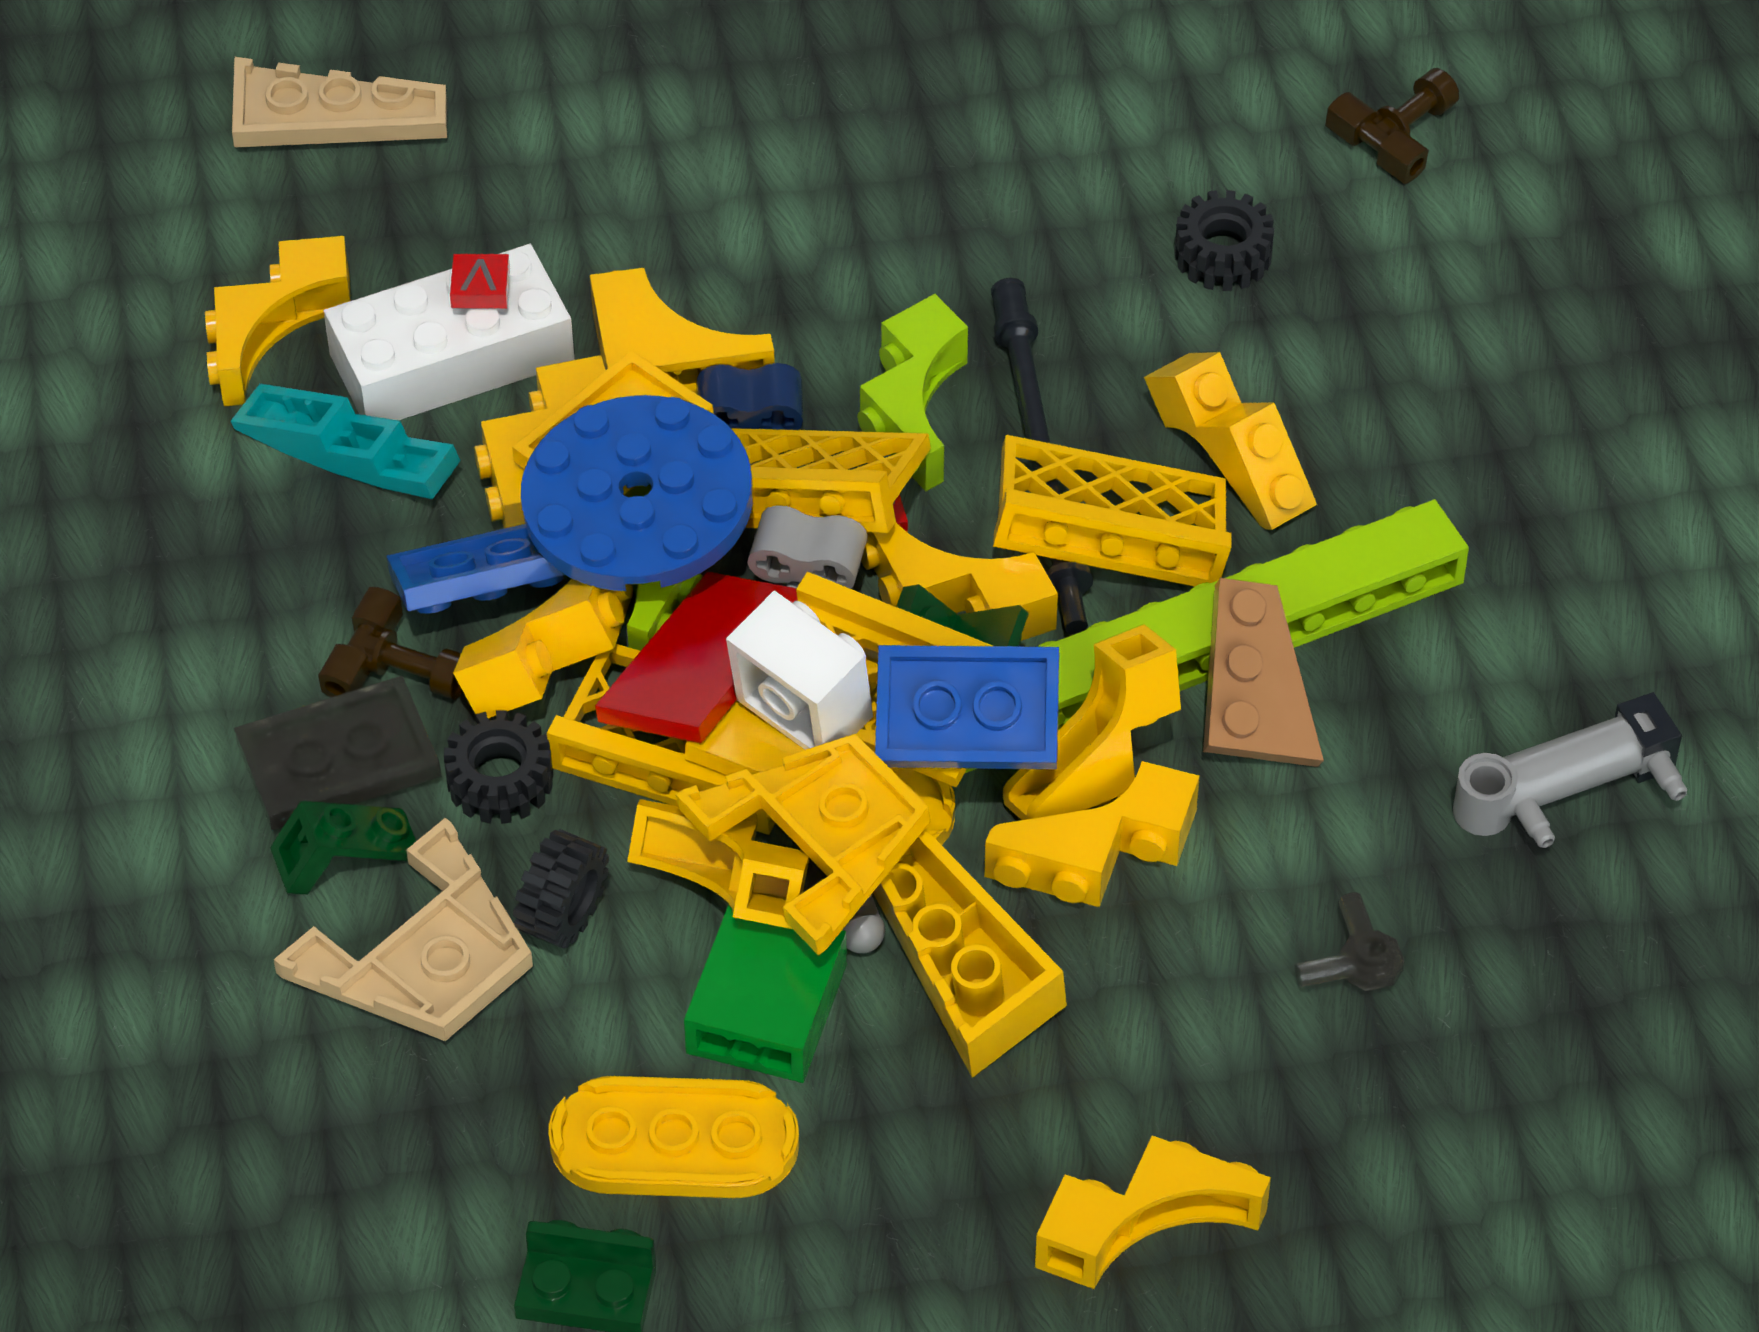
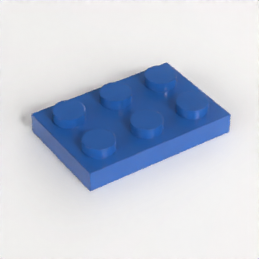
(469, 567)
(967, 707)

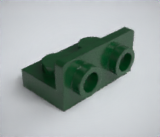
(586, 1277)

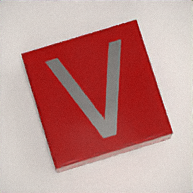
(480, 281)

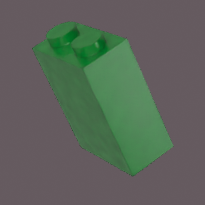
(763, 998)

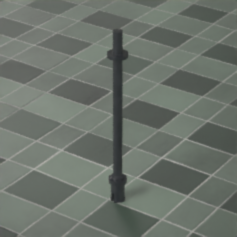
(1016, 331)

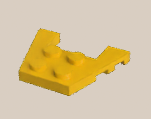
(841, 813)

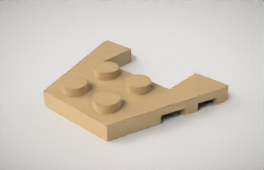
(435, 965)

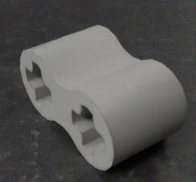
(798, 543)

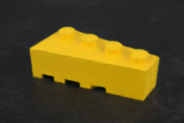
(968, 954)

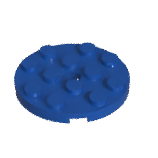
(675, 531)

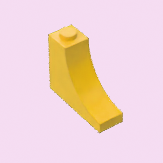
(635, 319)

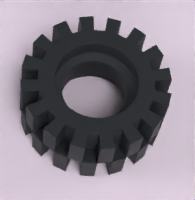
(1222, 262)
(495, 740)
(561, 888)

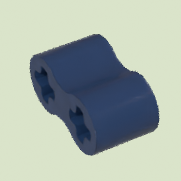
(754, 397)

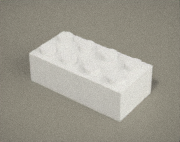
(416, 353)

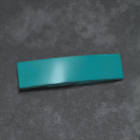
(356, 446)

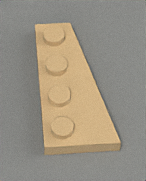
(304, 108)

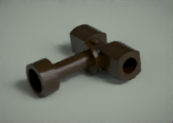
(1389, 128)
(376, 649)

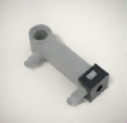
(1634, 742)

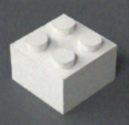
(799, 673)

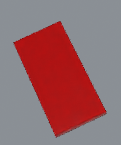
(684, 672)

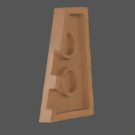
(1255, 681)

